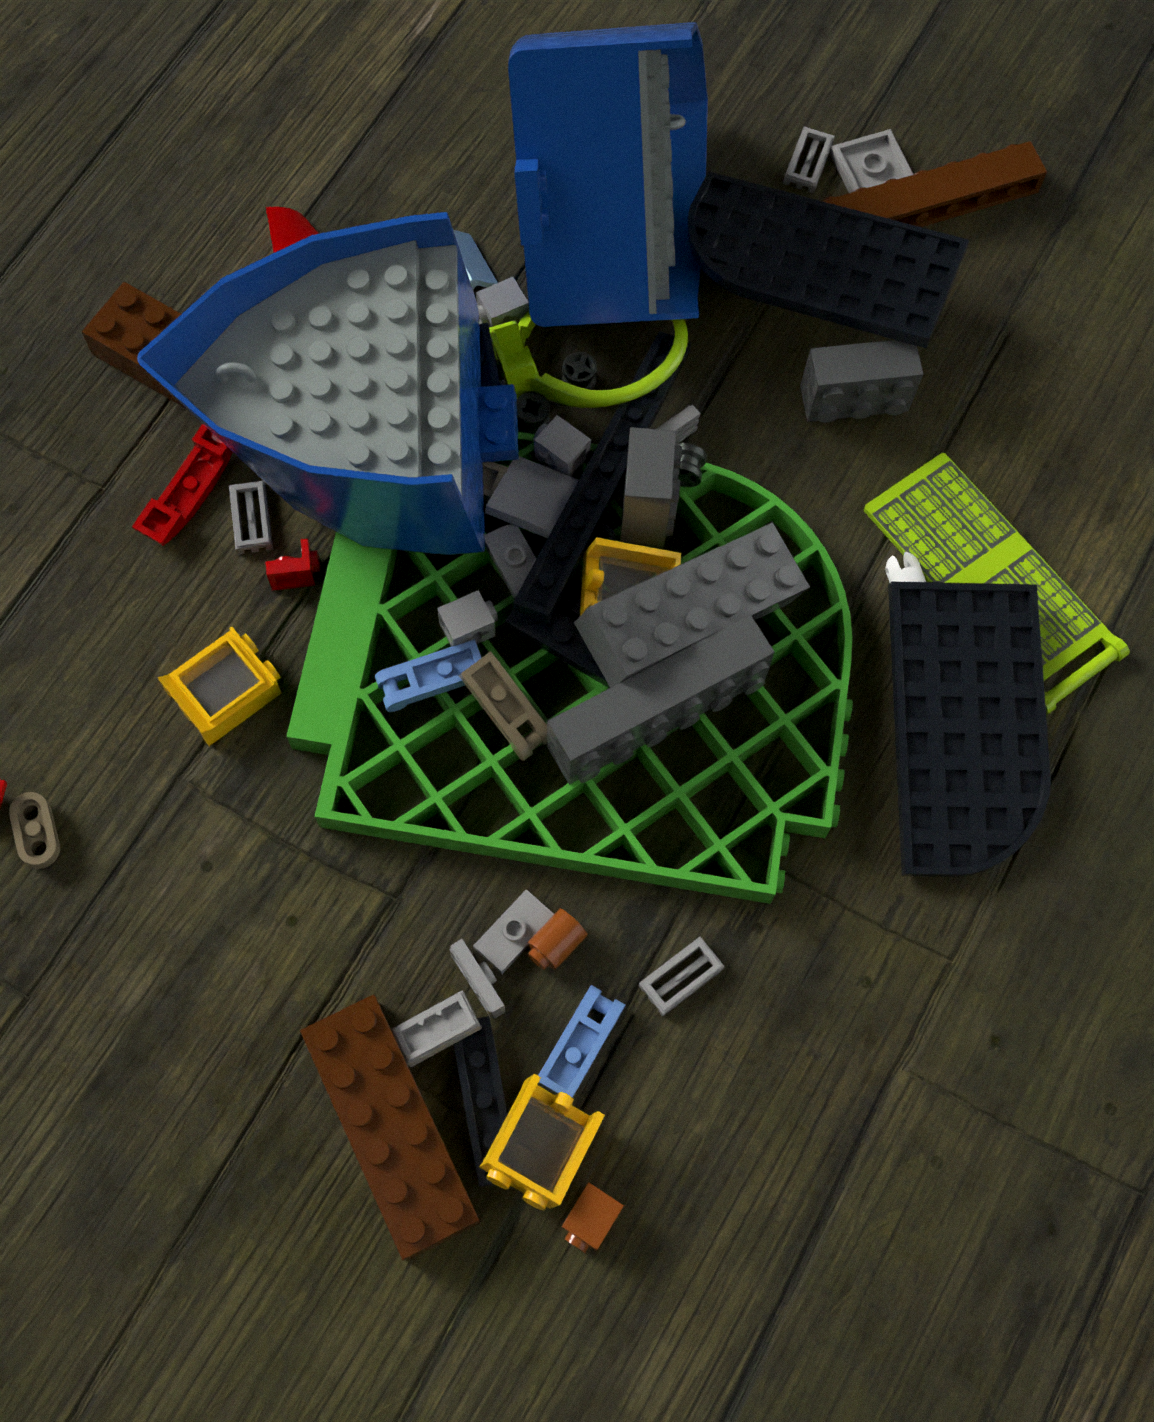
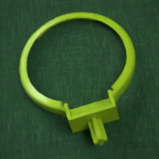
(518, 368)

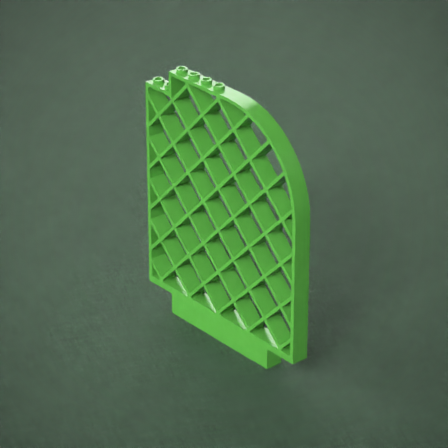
(336, 692)

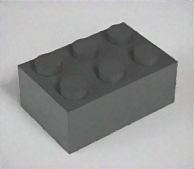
(860, 380)
(650, 487)

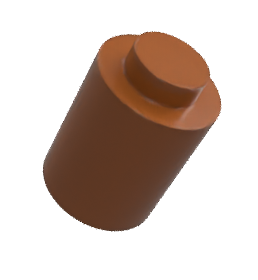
(556, 940)

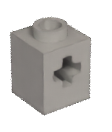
(501, 303)
(561, 446)
(468, 619)

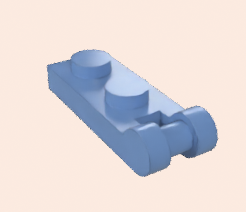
(426, 675)
(580, 1043)

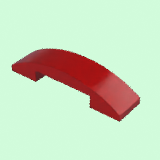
(187, 490)

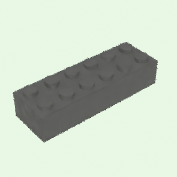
(690, 603)
(659, 700)

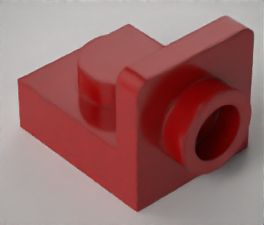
(293, 572)

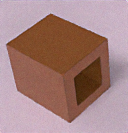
(591, 1219)

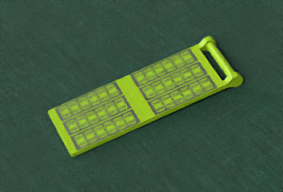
(967, 540)

